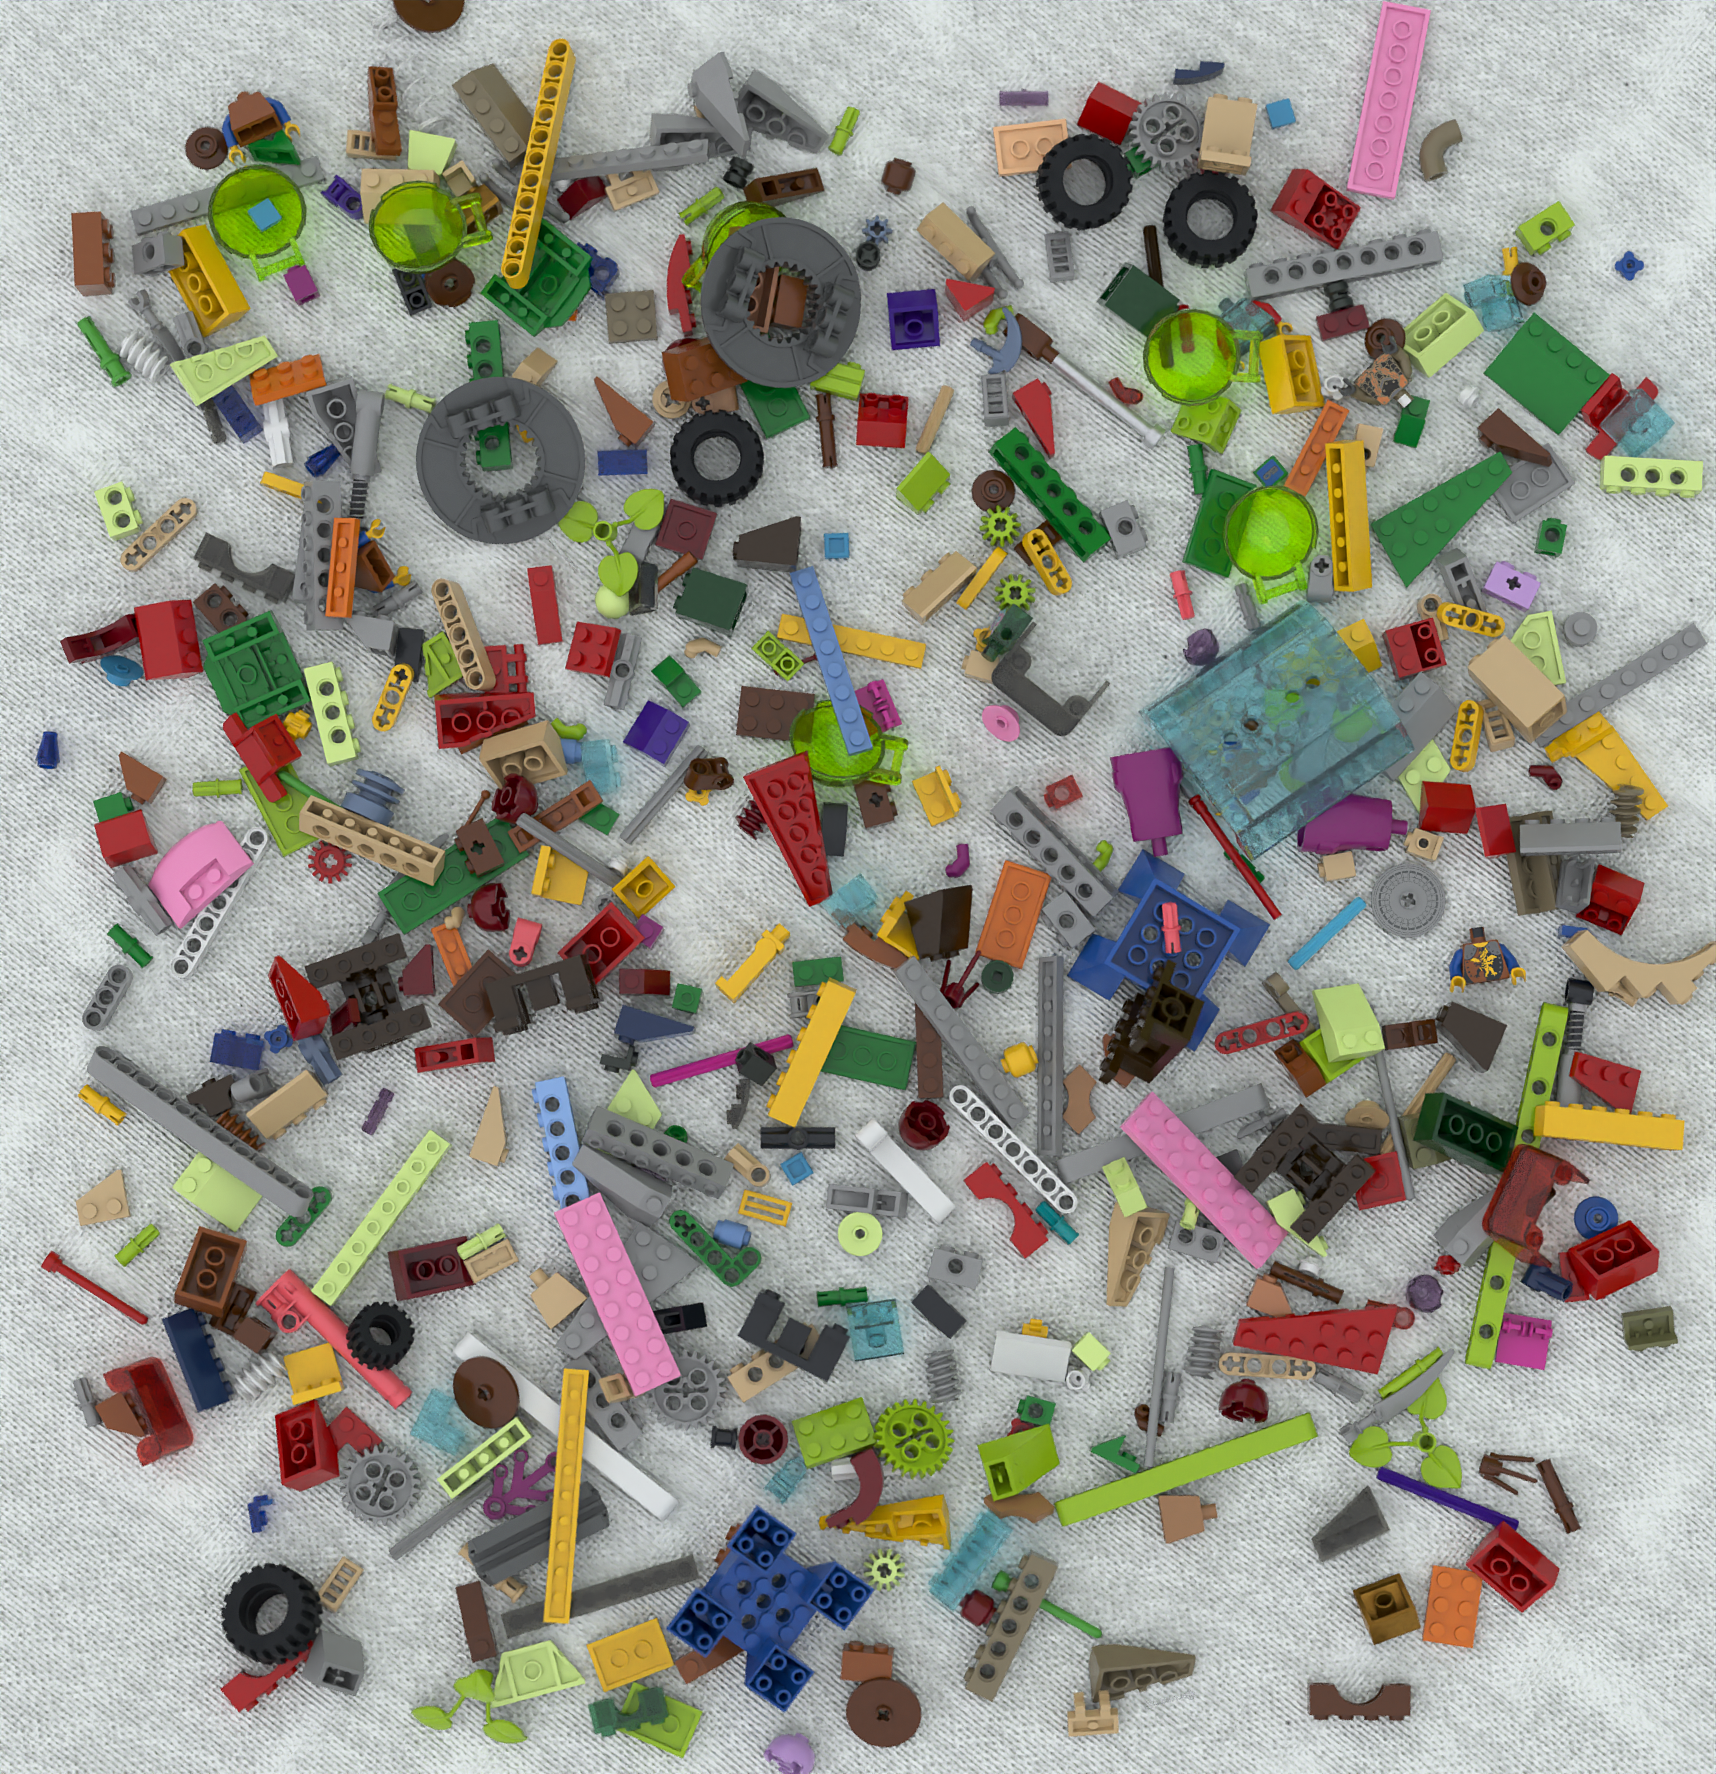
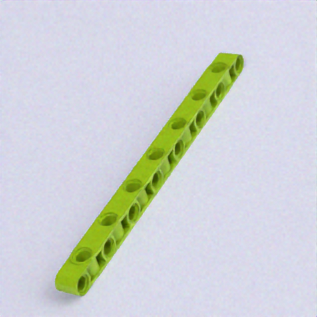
(1499, 1261)

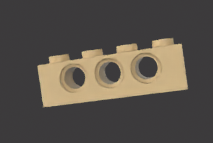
(747, 1388)

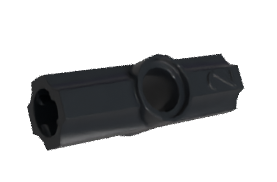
(781, 1138)

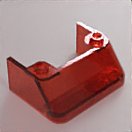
(1520, 1199)

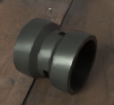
(738, 172)
(868, 251)
(1338, 296)

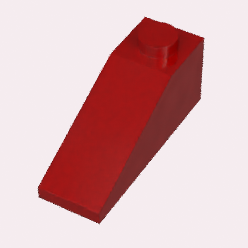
(1035, 407)
(545, 604)
(455, 1054)

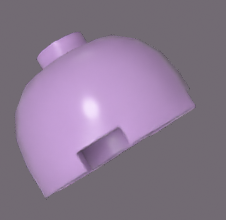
(791, 1754)

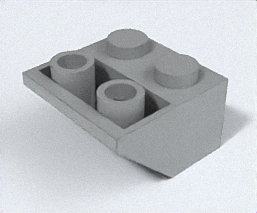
(376, 634)
(335, 1663)

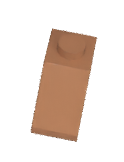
(1269, 1296)

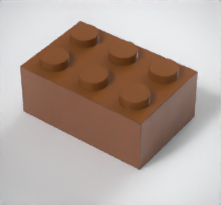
(92, 253)
(697, 371)
(210, 1272)

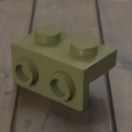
(1649, 1328)

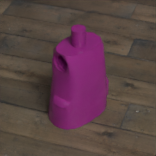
(1151, 794)
(1351, 824)

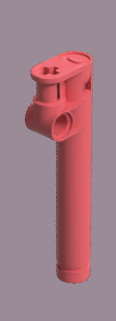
(295, 1298)

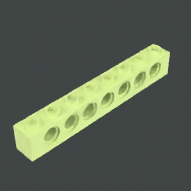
(381, 1218)

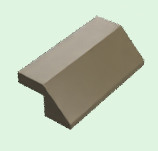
(1533, 877)

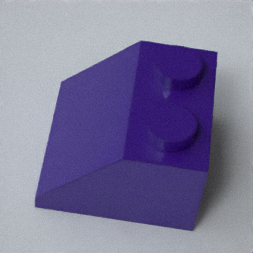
(913, 319)
(657, 733)

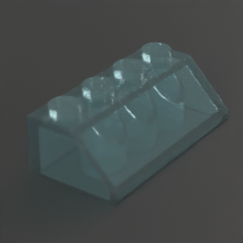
(970, 1559)

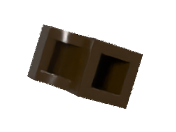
(214, 1095)

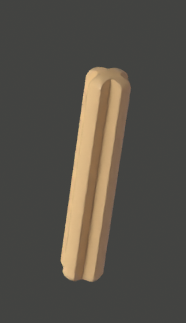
(935, 419)

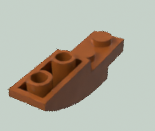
(382, 111)
(876, 951)

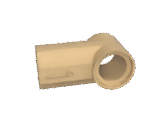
(1441, 627)
(747, 1164)

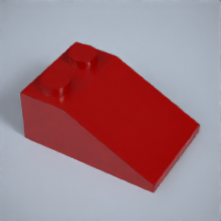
(606, 941)
(299, 1000)
(305, 1447)

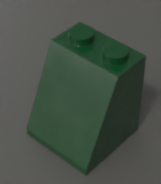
(1137, 299)
(711, 601)

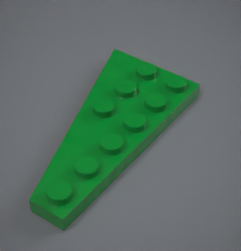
(1428, 523)

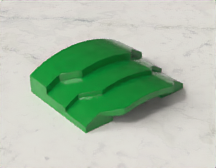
(555, 283)
(255, 670)

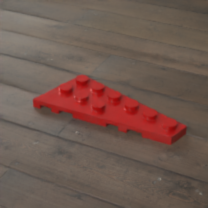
(790, 809)
(1328, 1337)

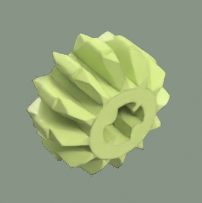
(891, 1565)

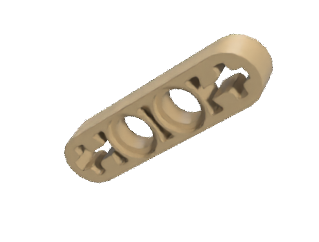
(156, 532)
(1266, 1366)

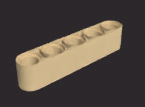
(454, 628)

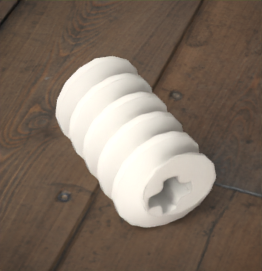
(143, 357)
(259, 1375)

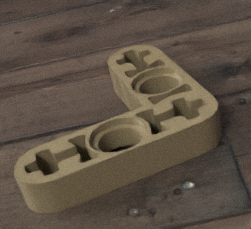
(1278, 988)

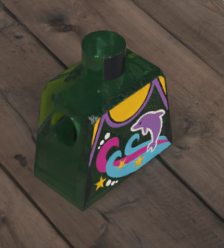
(1005, 631)

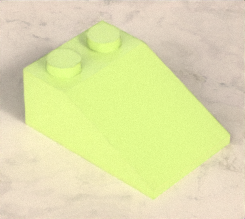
(1347, 1023)
(217, 1192)

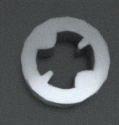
(598, 902)

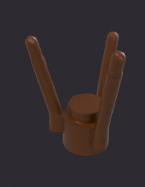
(1491, 1467)

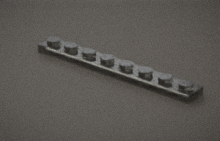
(606, 1594)

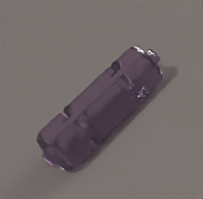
(377, 1111)

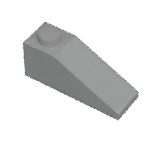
(1461, 582)

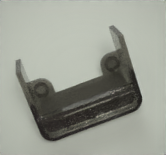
(1011, 680)

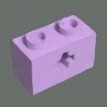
(1498, 586)

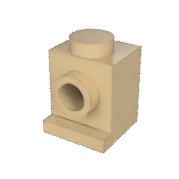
(1433, 844)

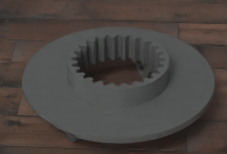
(732, 280)
(487, 404)

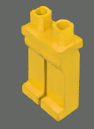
(758, 961)

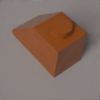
(140, 779)

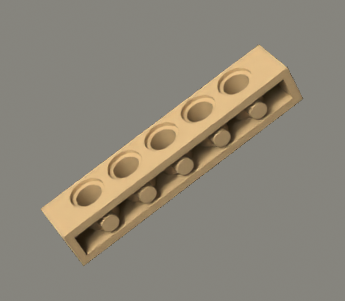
(371, 840)

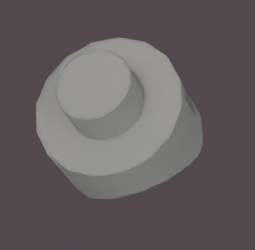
(1579, 629)

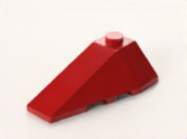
(472, 716)

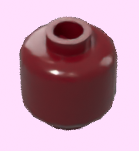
(977, 1608)

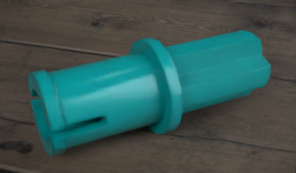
(1056, 1222)

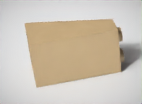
(1517, 688)

